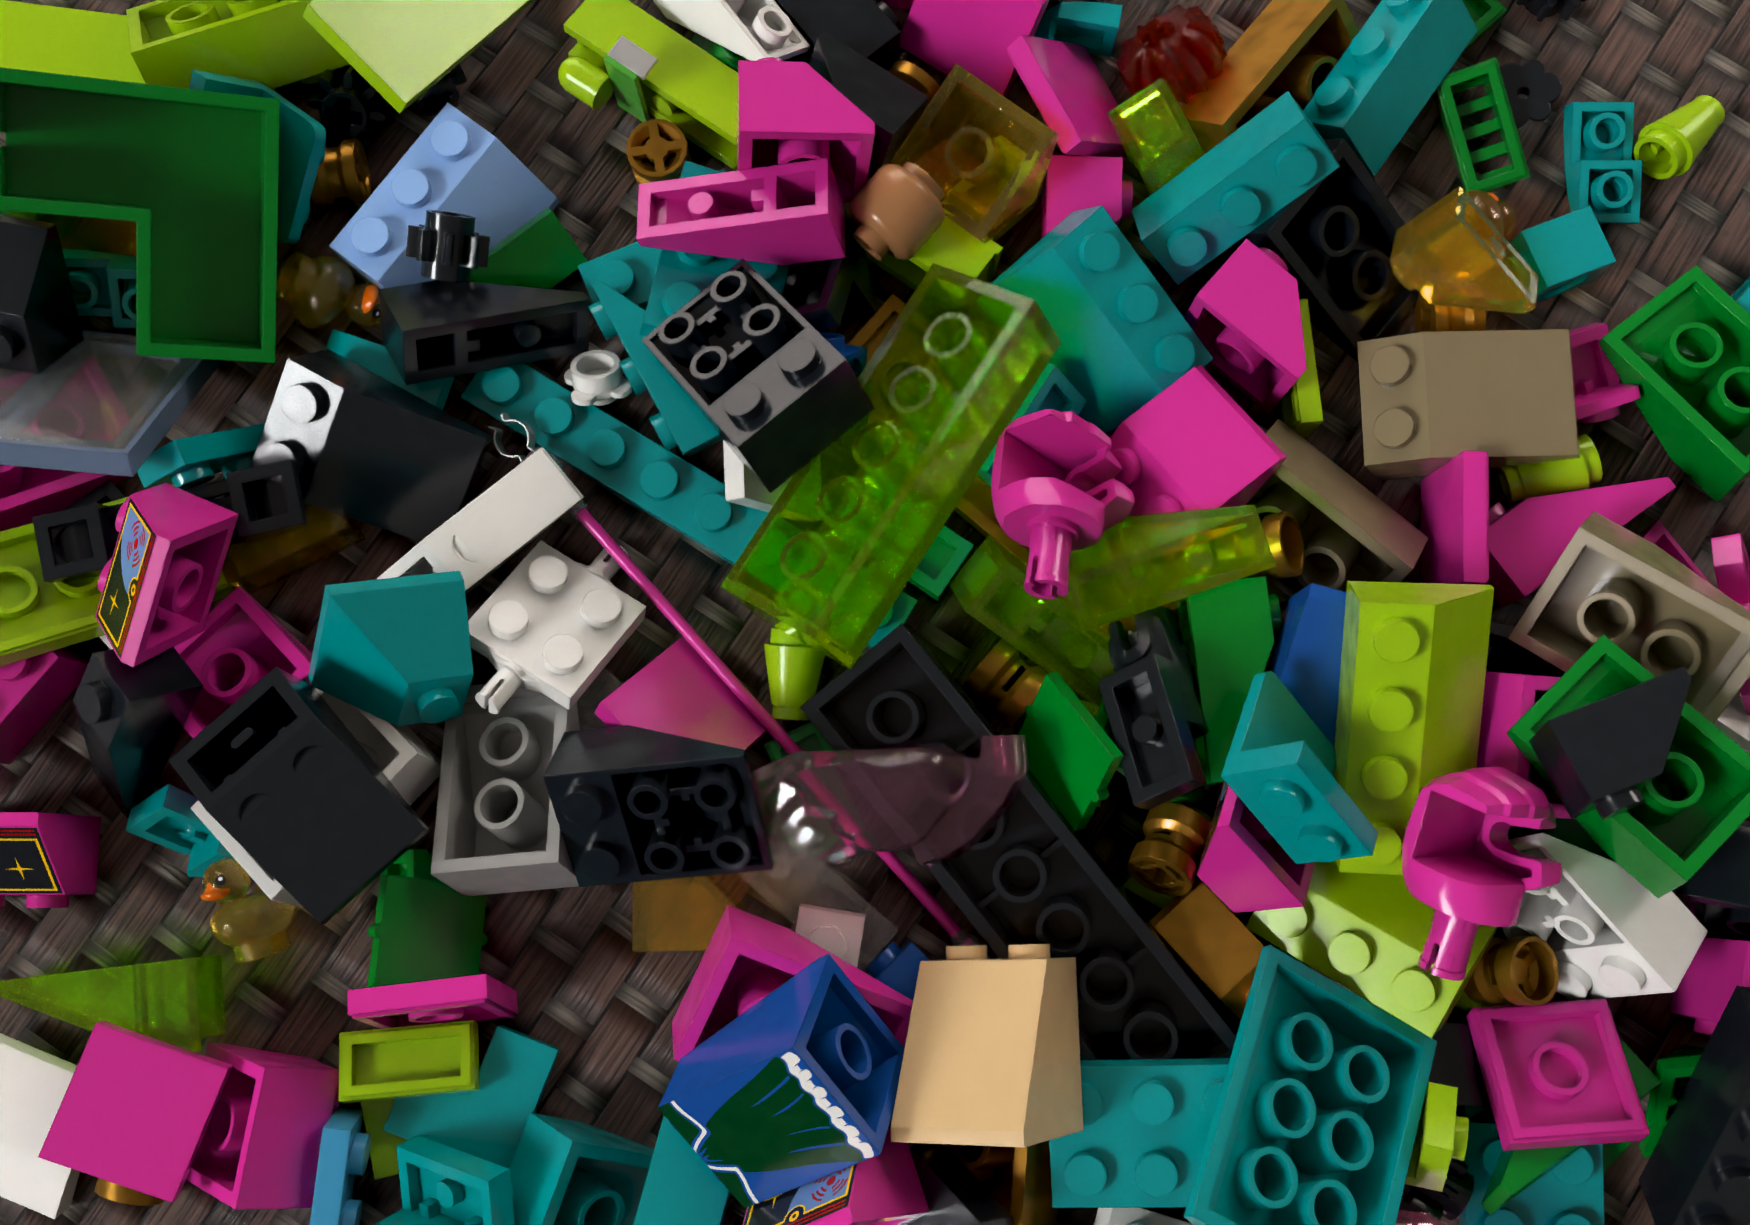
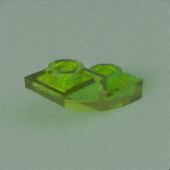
(1155, 134)

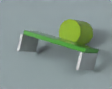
(624, 67)

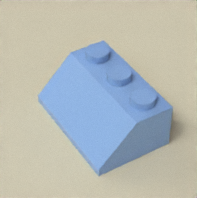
(446, 169)

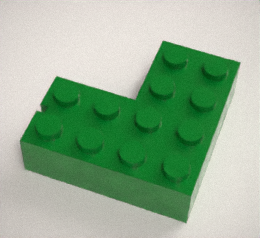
(192, 176)

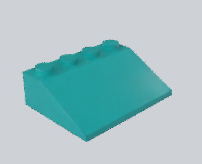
(1312, 1107)

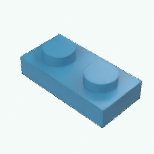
(341, 1157)

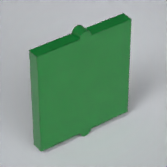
(1068, 751)
(424, 932)

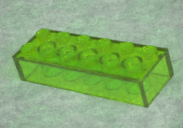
(882, 491)

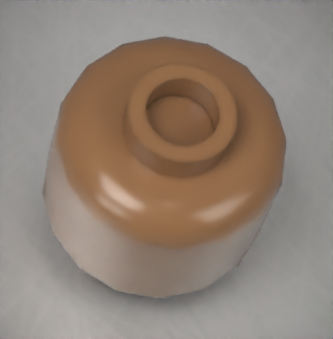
(897, 211)

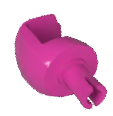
(1055, 492)
(1463, 862)

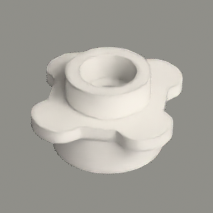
(596, 378)

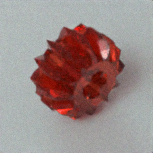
(1176, 47)

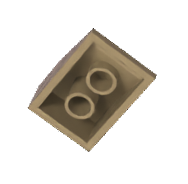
(1466, 392)
(1644, 605)

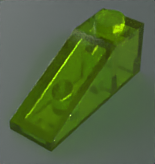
(1164, 559)
(1042, 629)
(162, 999)

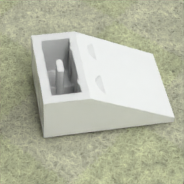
(1605, 926)

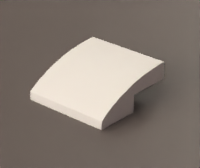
(29, 1100)

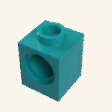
(1565, 252)

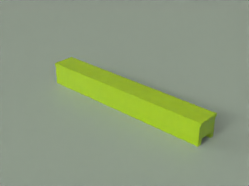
(701, 100)

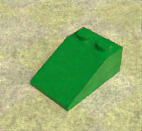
(1693, 377)
(1685, 809)

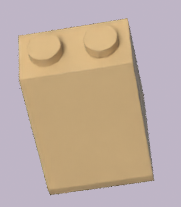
(991, 1050)

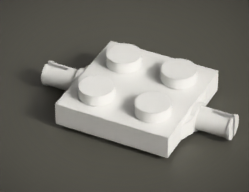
(552, 627)

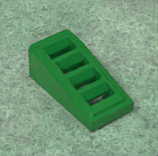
(1490, 76)

